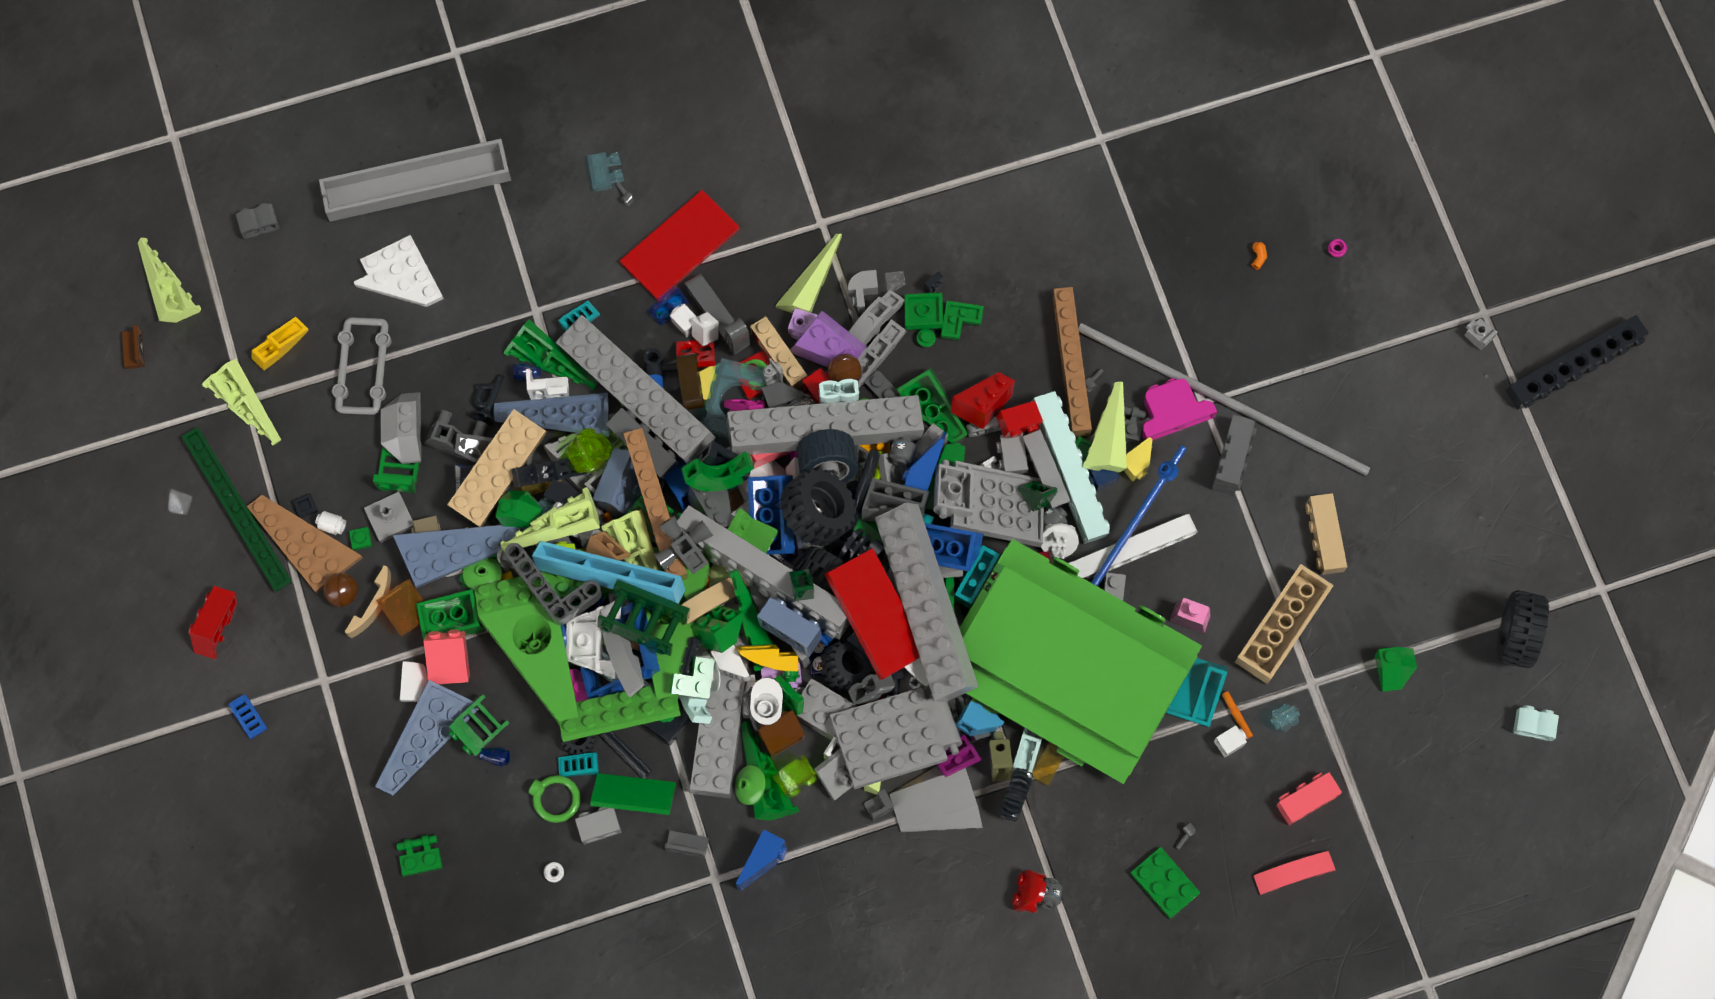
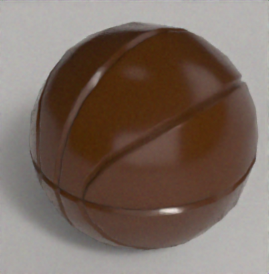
(844, 367)
(340, 589)

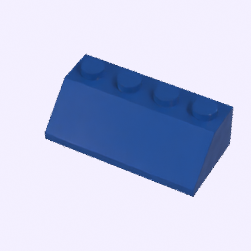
(764, 506)
(954, 546)

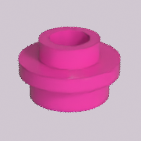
(1337, 243)

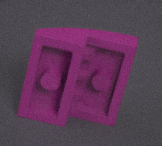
(966, 757)

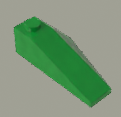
(934, 404)

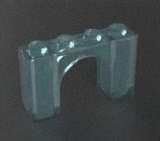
(728, 375)

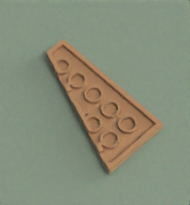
(308, 548)

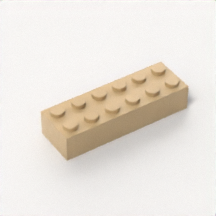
(493, 472)
(1284, 624)

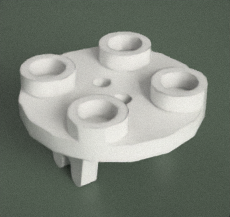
(1059, 533)

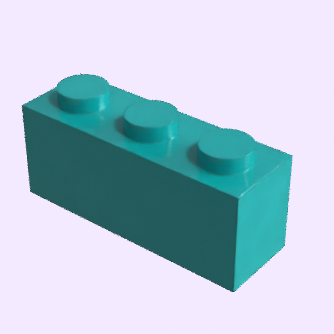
(976, 577)

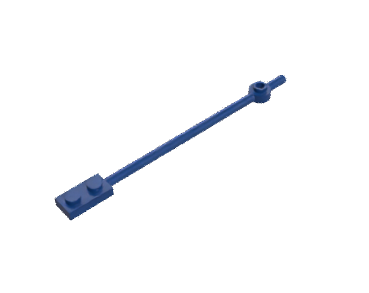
(1167, 471)

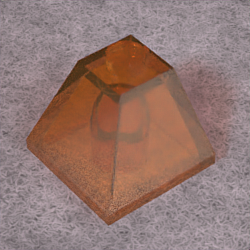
(401, 606)

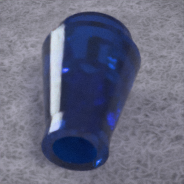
(519, 371)
(496, 756)

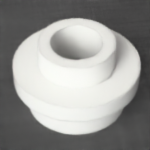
(547, 872)

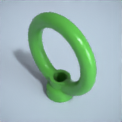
(537, 790)

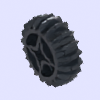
(1016, 794)

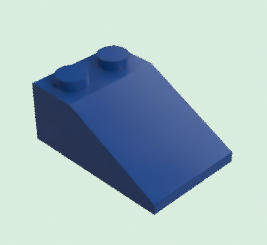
(923, 467)
(764, 857)

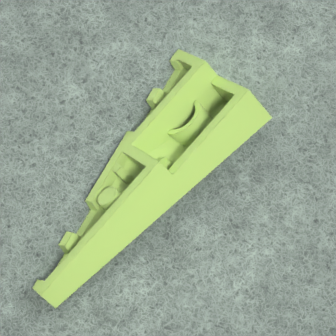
(806, 288)
(168, 296)
(237, 392)
(1109, 441)
(572, 518)
(633, 536)

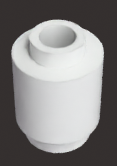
(330, 523)

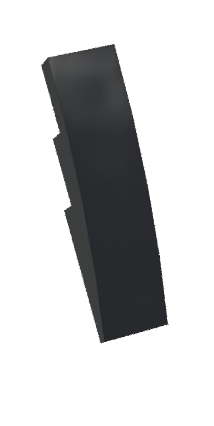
(544, 472)

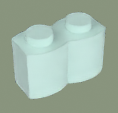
(841, 391)
(1535, 723)

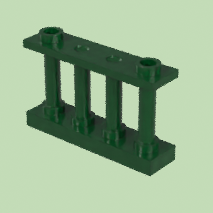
(642, 599)

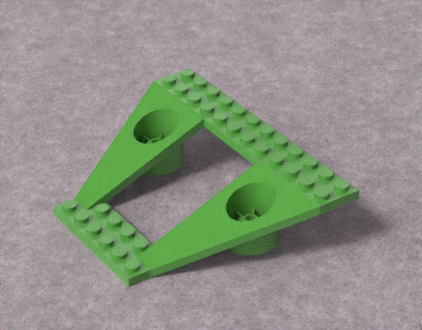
(520, 622)

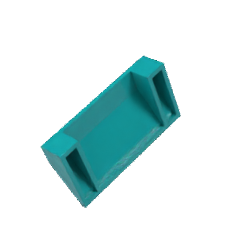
(1199, 692)

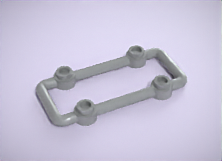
(377, 392)

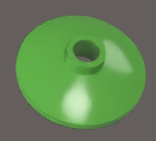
(492, 573)
(750, 785)

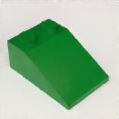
(450, 613)

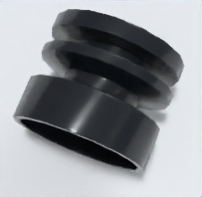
(858, 544)

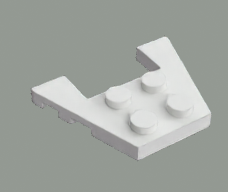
(586, 641)

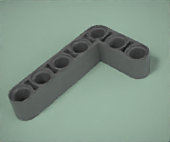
(732, 332)
(546, 590)

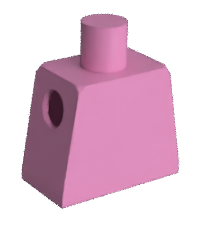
(1191, 615)

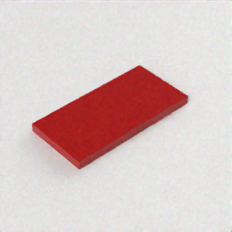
(679, 245)
(874, 613)

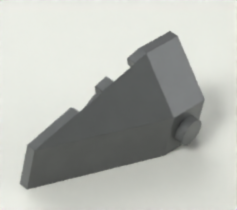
(474, 446)

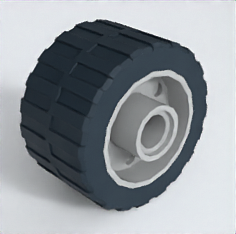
(829, 451)

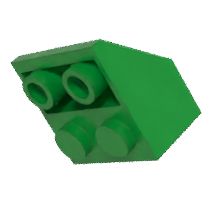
(718, 628)

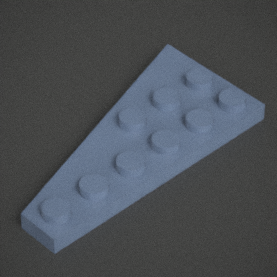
(561, 413)
(423, 734)

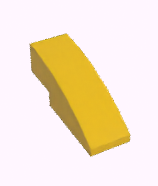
(278, 343)
(770, 657)

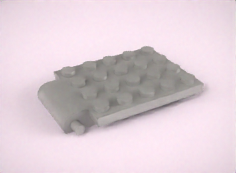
(986, 502)
(895, 736)

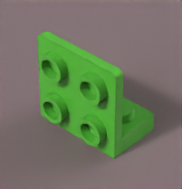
(752, 530)

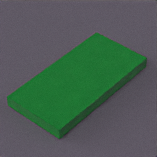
(633, 794)

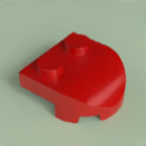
(1029, 892)

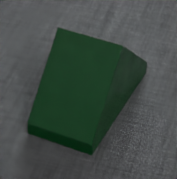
(1037, 494)
(802, 585)

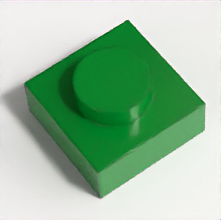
(360, 538)

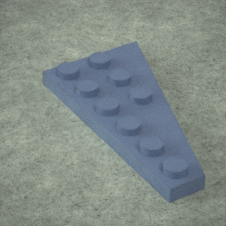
(447, 551)

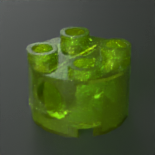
(588, 451)
(795, 776)

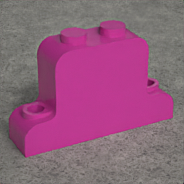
(1173, 409)

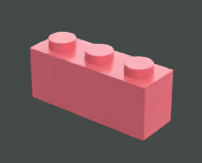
(1308, 798)

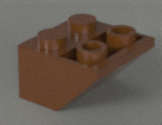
(781, 734)

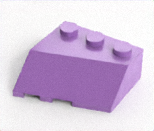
(826, 340)

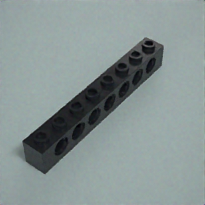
(1631, 328)

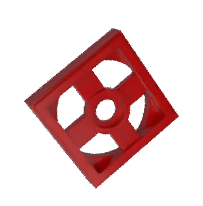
(709, 356)

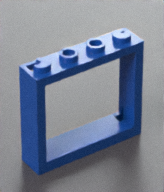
(651, 665)

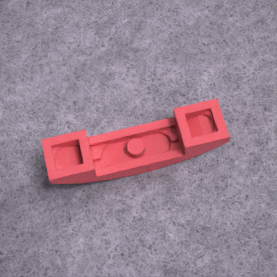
(1294, 872)

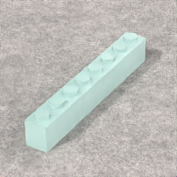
(1068, 460)

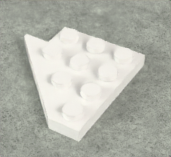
(400, 274)

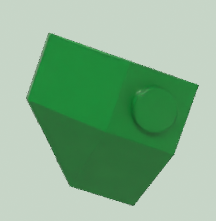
(517, 509)
(1395, 667)

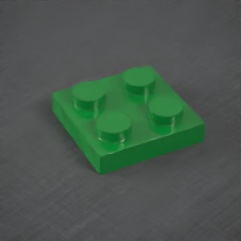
(923, 311)

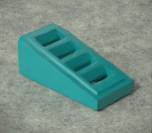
(563, 322)
(585, 757)

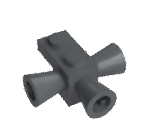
(683, 545)

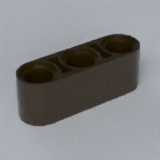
(690, 381)

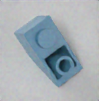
(977, 721)

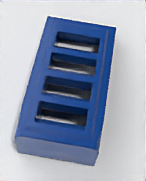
(238, 703)

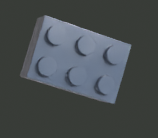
(618, 484)
(790, 626)

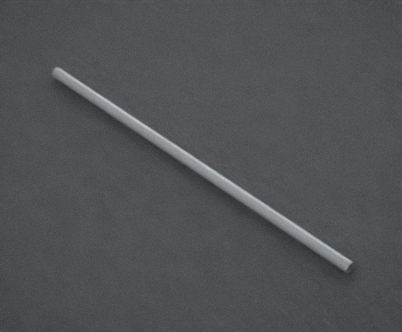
(1223, 399)

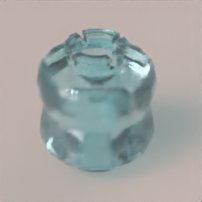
(1285, 717)

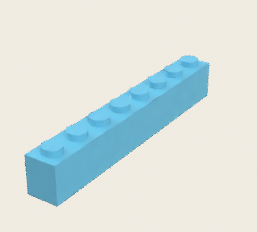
(605, 571)

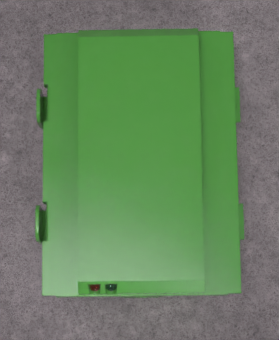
(1073, 660)

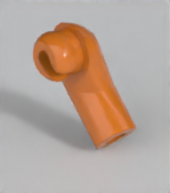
(1261, 253)

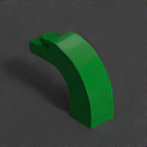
(719, 477)

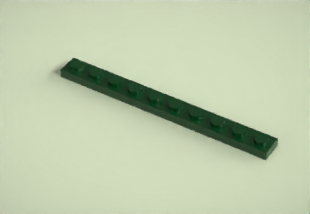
(237, 509)

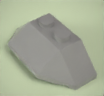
(402, 427)

